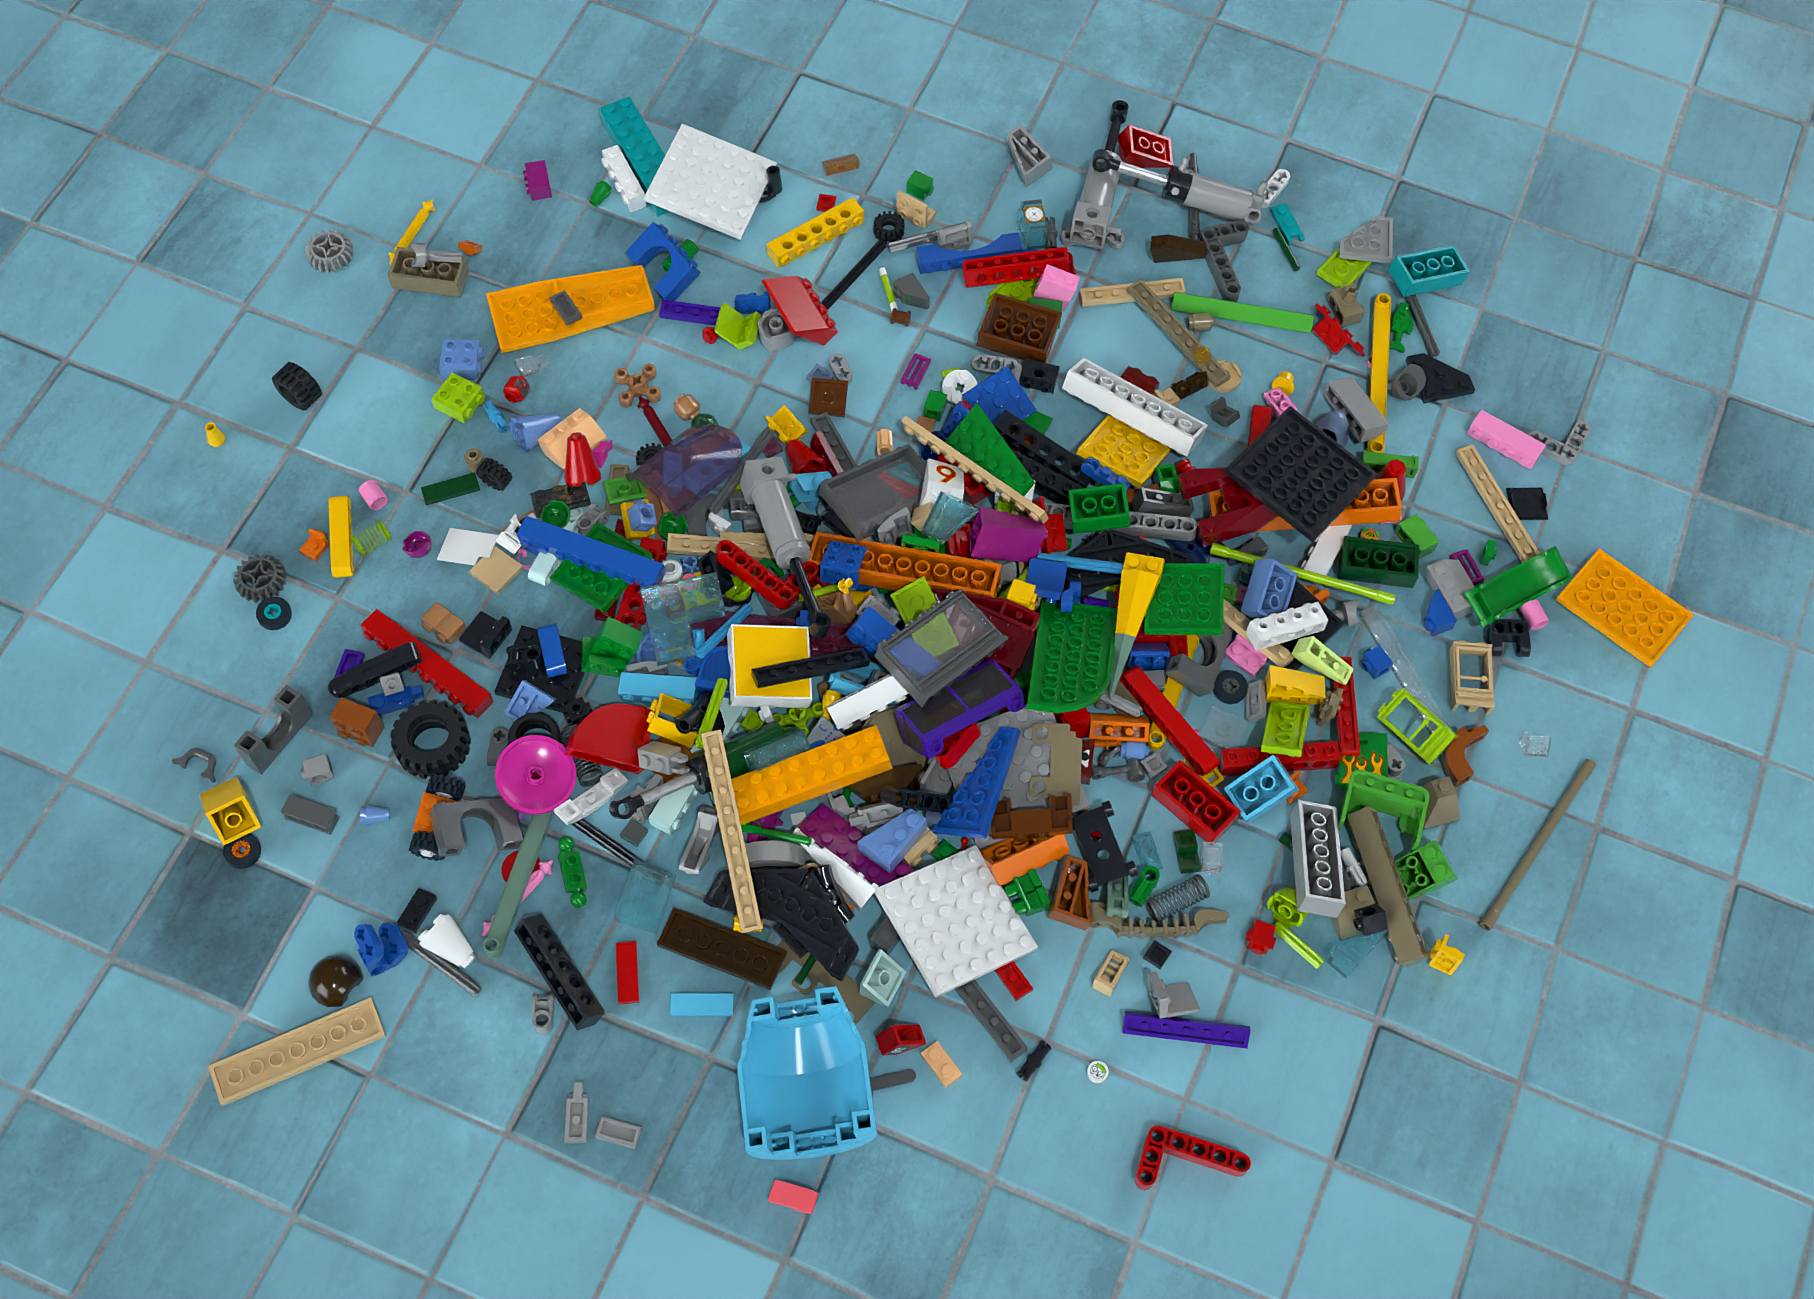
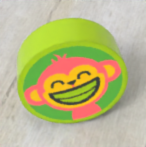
(1369, 533)

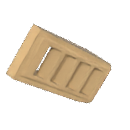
(1105, 984)

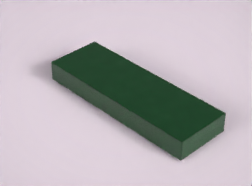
(450, 488)

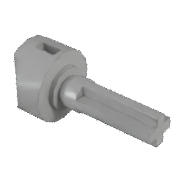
(423, 255)
(1348, 613)

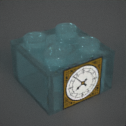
(1032, 224)

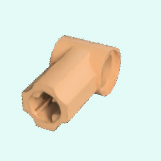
(884, 442)

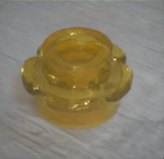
(1202, 350)

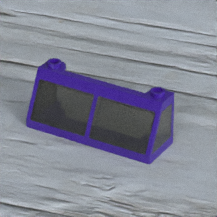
(958, 706)

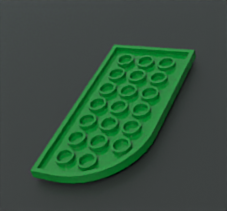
(1071, 657)

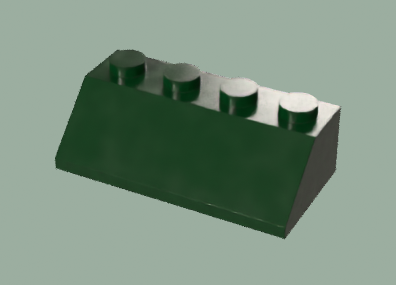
(1379, 562)

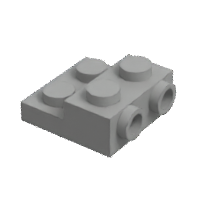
(644, 812)

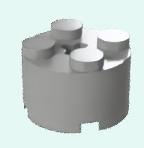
(774, 331)

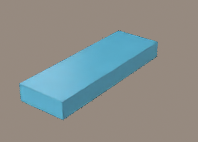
(701, 1004)

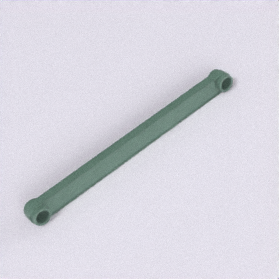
(516, 884)

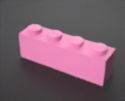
(1506, 439)

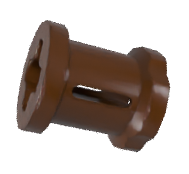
(900, 317)

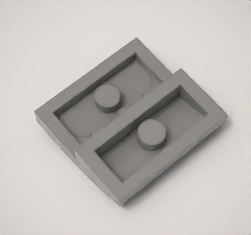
(895, 527)

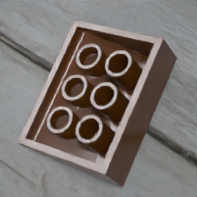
(1019, 328)

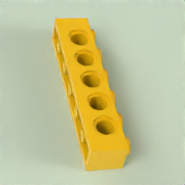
(815, 232)

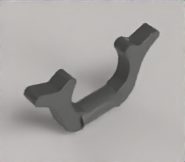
(196, 752)

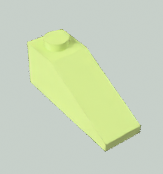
(1322, 659)

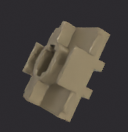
(1328, 707)

